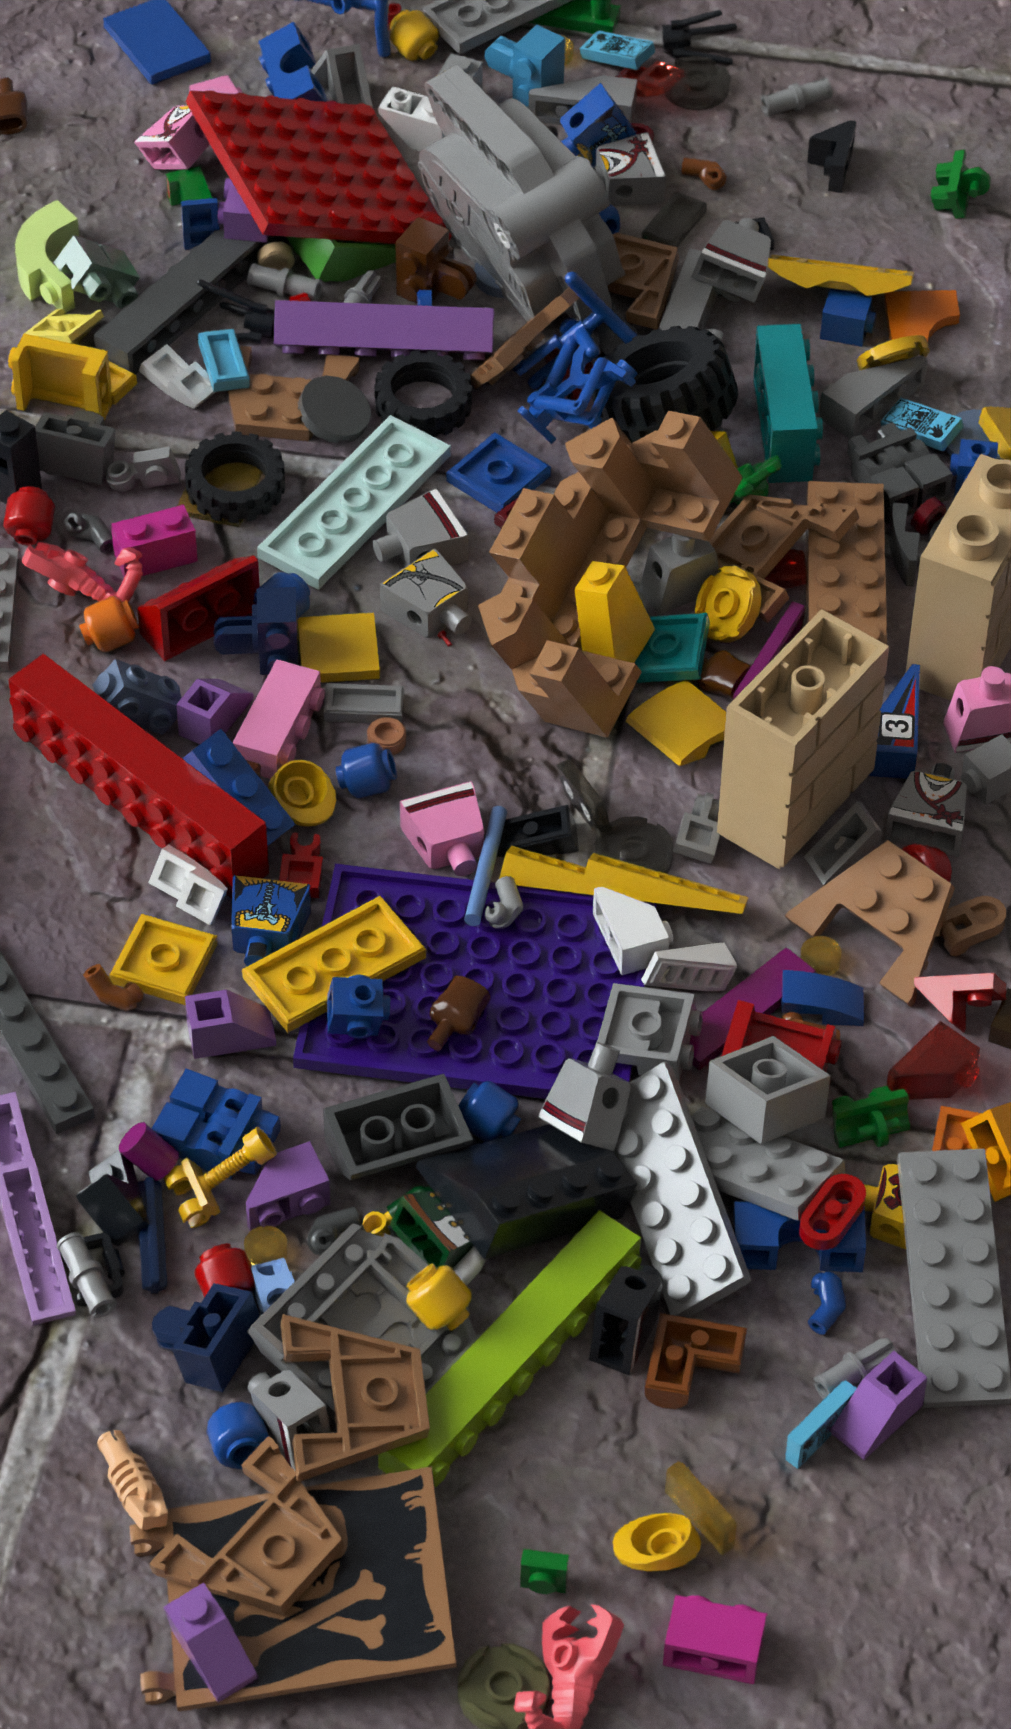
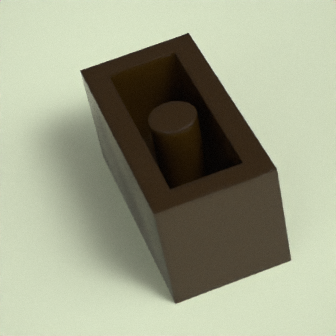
(1001, 1026)

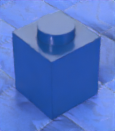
(847, 317)

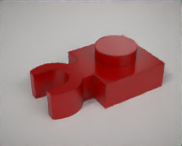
(303, 864)

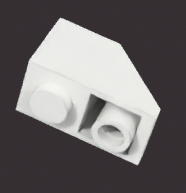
(411, 118)

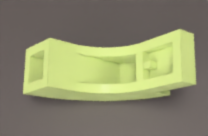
(37, 246)

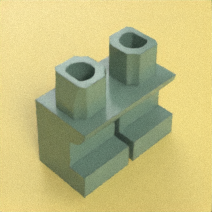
(99, 271)

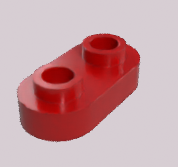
(831, 1215)

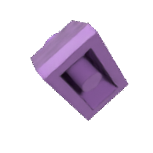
(210, 1642)

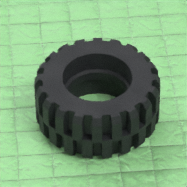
(676, 373)

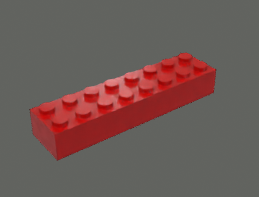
(136, 773)

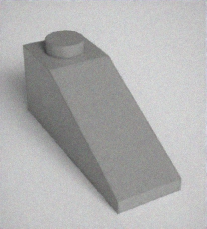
(554, 101)
(869, 394)

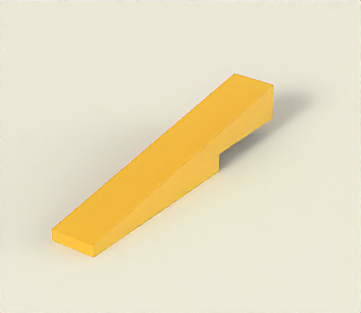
(635, 881)

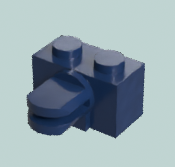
(268, 632)
(210, 1336)

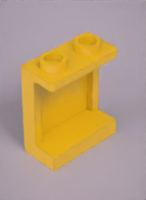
(60, 374)

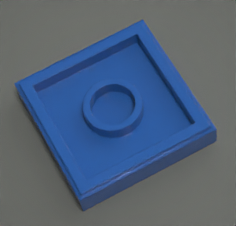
(497, 472)

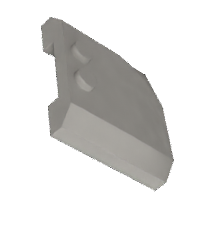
(362, 1290)

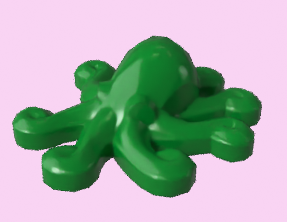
(755, 477)

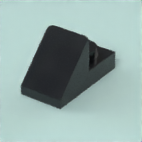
(833, 151)
(115, 1198)

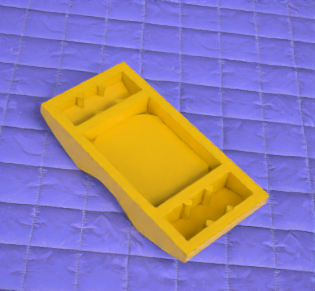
(839, 275)

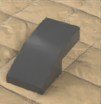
(903, 545)

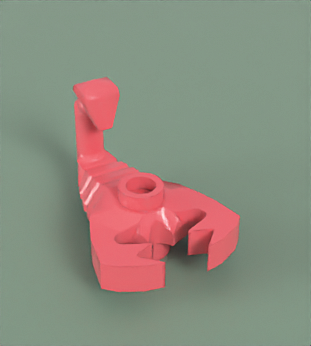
(70, 574)
(574, 1668)

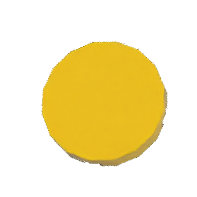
(893, 351)
(731, 602)

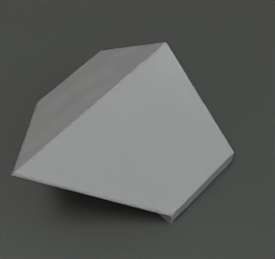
(343, 75)

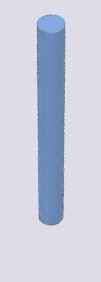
(485, 866)

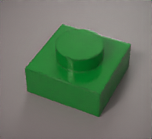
(544, 1571)

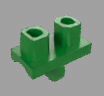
(957, 184)
(870, 1117)

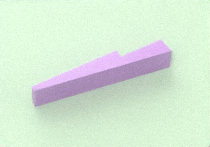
(29, 1221)

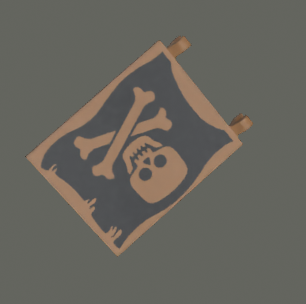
(362, 1620)

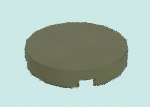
(492, 1680)

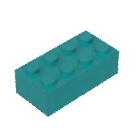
(786, 401)

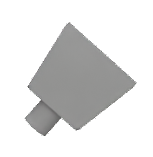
(677, 571)

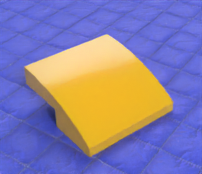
(680, 722)

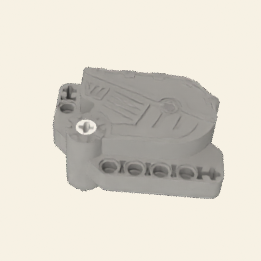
(516, 197)

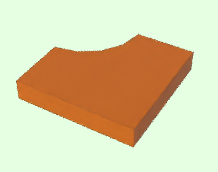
(920, 312)

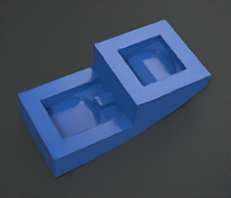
(198, 221)
(816, 993)

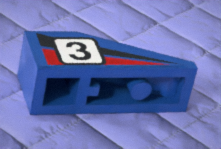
(899, 729)

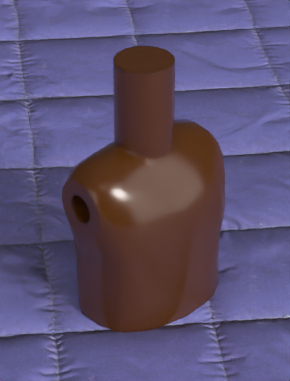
(12, 108)
(722, 674)
(457, 1010)

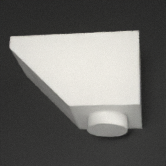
(630, 929)

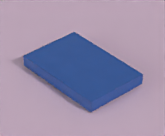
(157, 40)

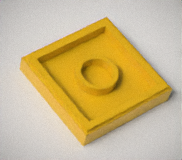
(340, 646)
(164, 958)

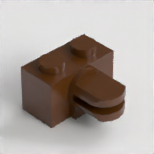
(428, 263)

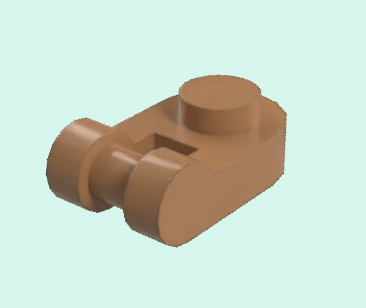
(983, 920)

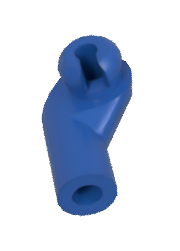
(832, 1299)

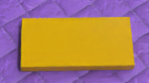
(361, 942)

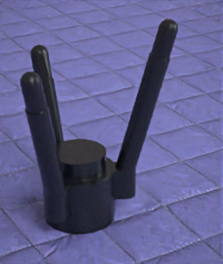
(678, 34)
(257, 316)

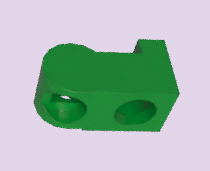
(186, 185)

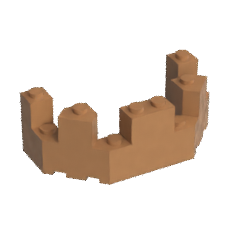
(663, 482)

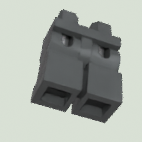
(901, 466)

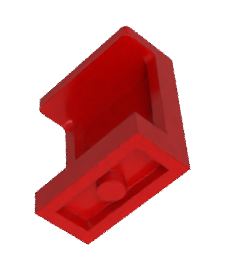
(811, 1042)

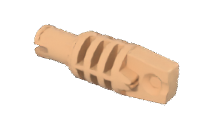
(133, 1482)

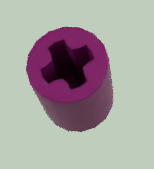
(148, 1151)

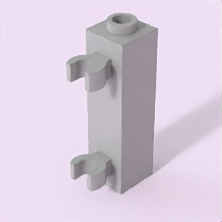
(692, 299)

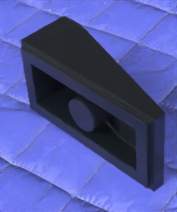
(541, 832)

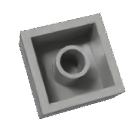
(767, 1089)

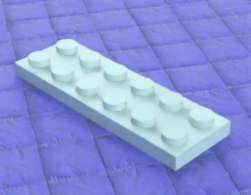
(353, 502)

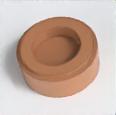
(388, 733)

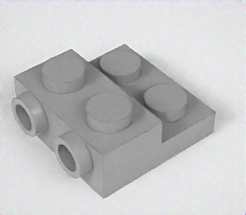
(651, 1027)

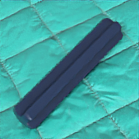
(152, 1238)

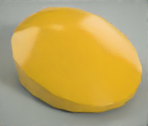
(304, 792)
(657, 1542)

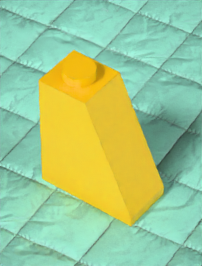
(611, 613)

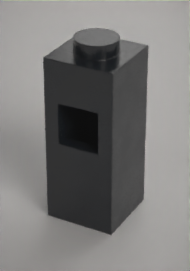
(17, 455)

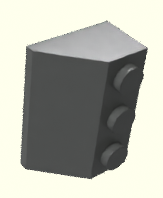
(394, 1127)

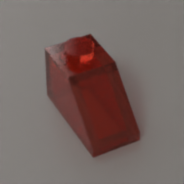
(936, 1065)

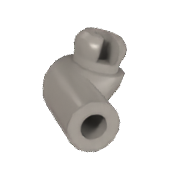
(509, 906)

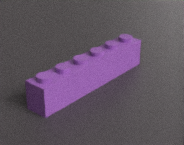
(384, 328)

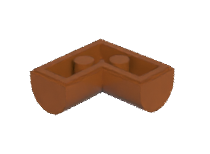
(680, 1347)

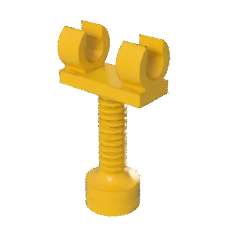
(189, 1175)

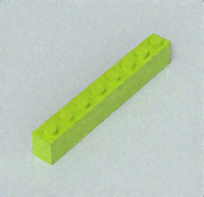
(517, 1346)

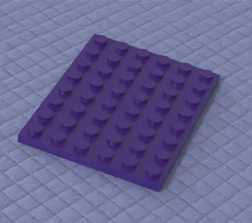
(543, 976)

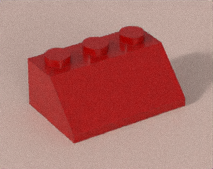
(190, 611)

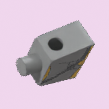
(427, 596)

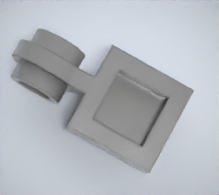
(151, 466)
(698, 830)

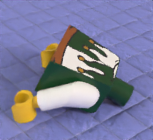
(428, 1231)

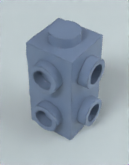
(140, 695)

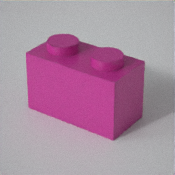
(162, 537)
(714, 1638)

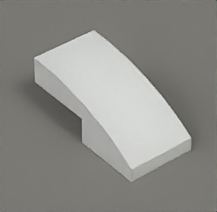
(176, 378)
(190, 883)

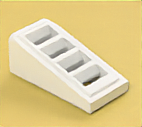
(692, 968)

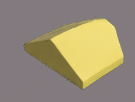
(66, 327)

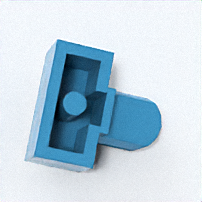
(531, 62)

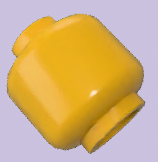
(414, 35)
(439, 1297)

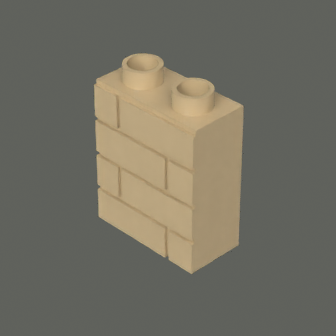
(965, 584)
(801, 738)

